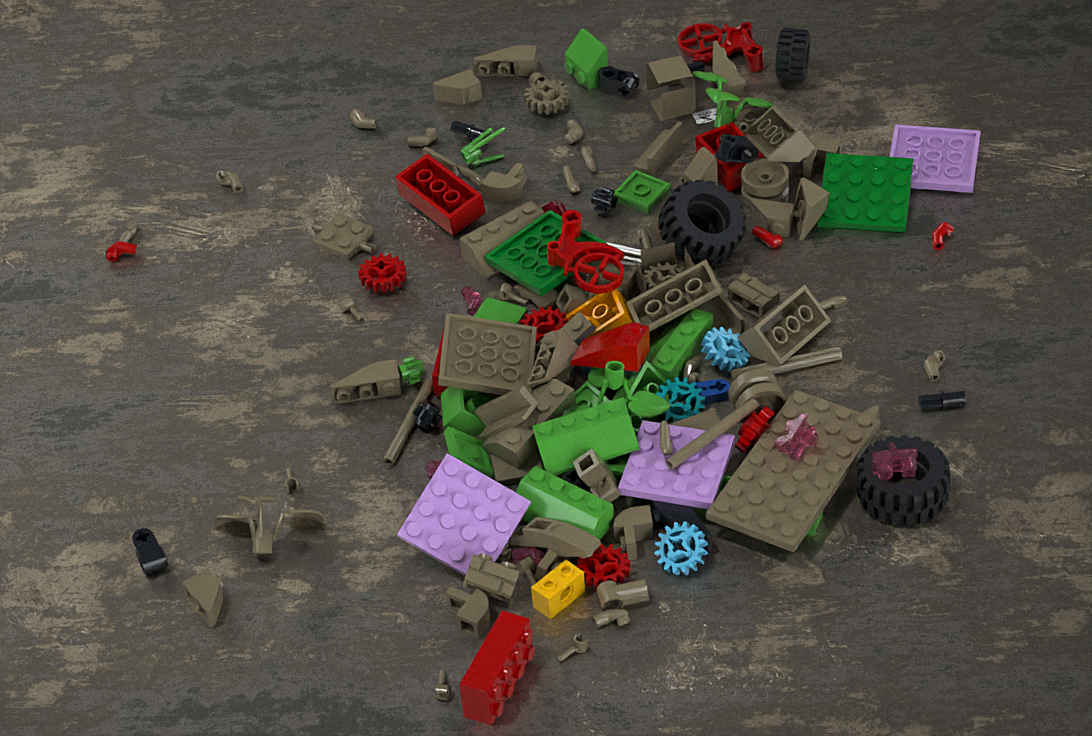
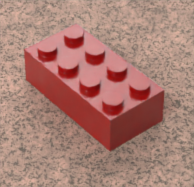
(440, 194)
(496, 668)

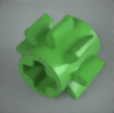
(411, 370)

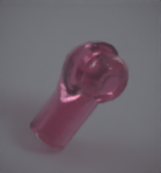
(473, 298)
(522, 553)

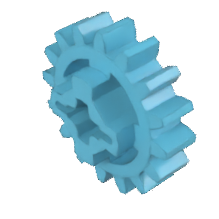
(724, 349)
(675, 558)

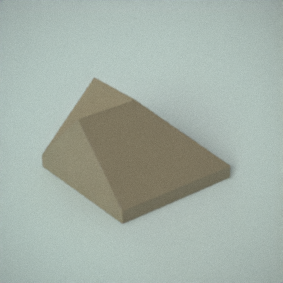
(809, 206)

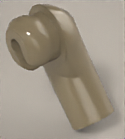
(932, 365)

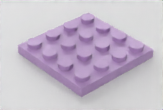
(940, 156)
(689, 484)
(463, 516)

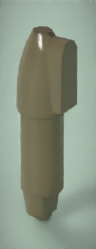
(587, 155)
(475, 178)
(571, 183)
(129, 232)
(644, 238)
(834, 302)
(665, 442)

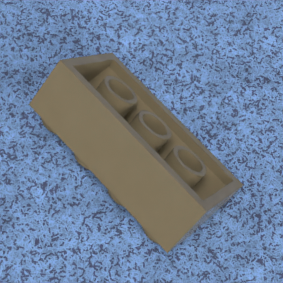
(779, 137)
(494, 233)
(675, 296)
(785, 327)
(519, 441)

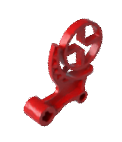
(737, 39)
(568, 252)

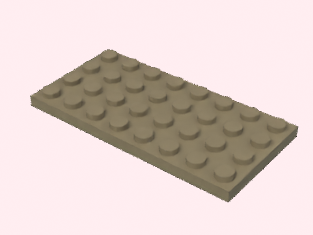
(782, 496)

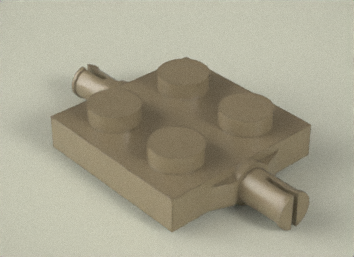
(343, 236)

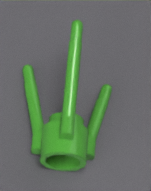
(471, 152)

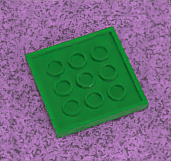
(866, 192)
(525, 254)

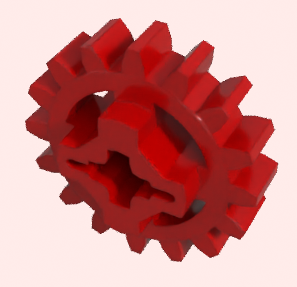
(382, 273)
(545, 321)
(753, 429)
(605, 565)

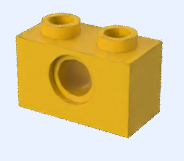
(558, 589)

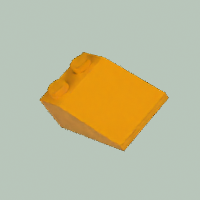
(605, 312)

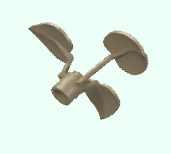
(263, 538)

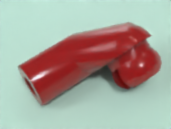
(937, 235)
(767, 237)
(118, 249)

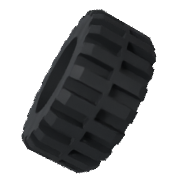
(716, 206)
(910, 501)

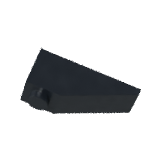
(667, 513)

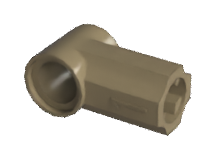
(616, 596)

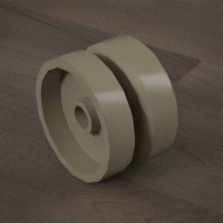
(765, 181)
(761, 386)

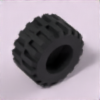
(792, 54)

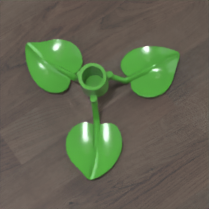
(724, 113)
(613, 376)

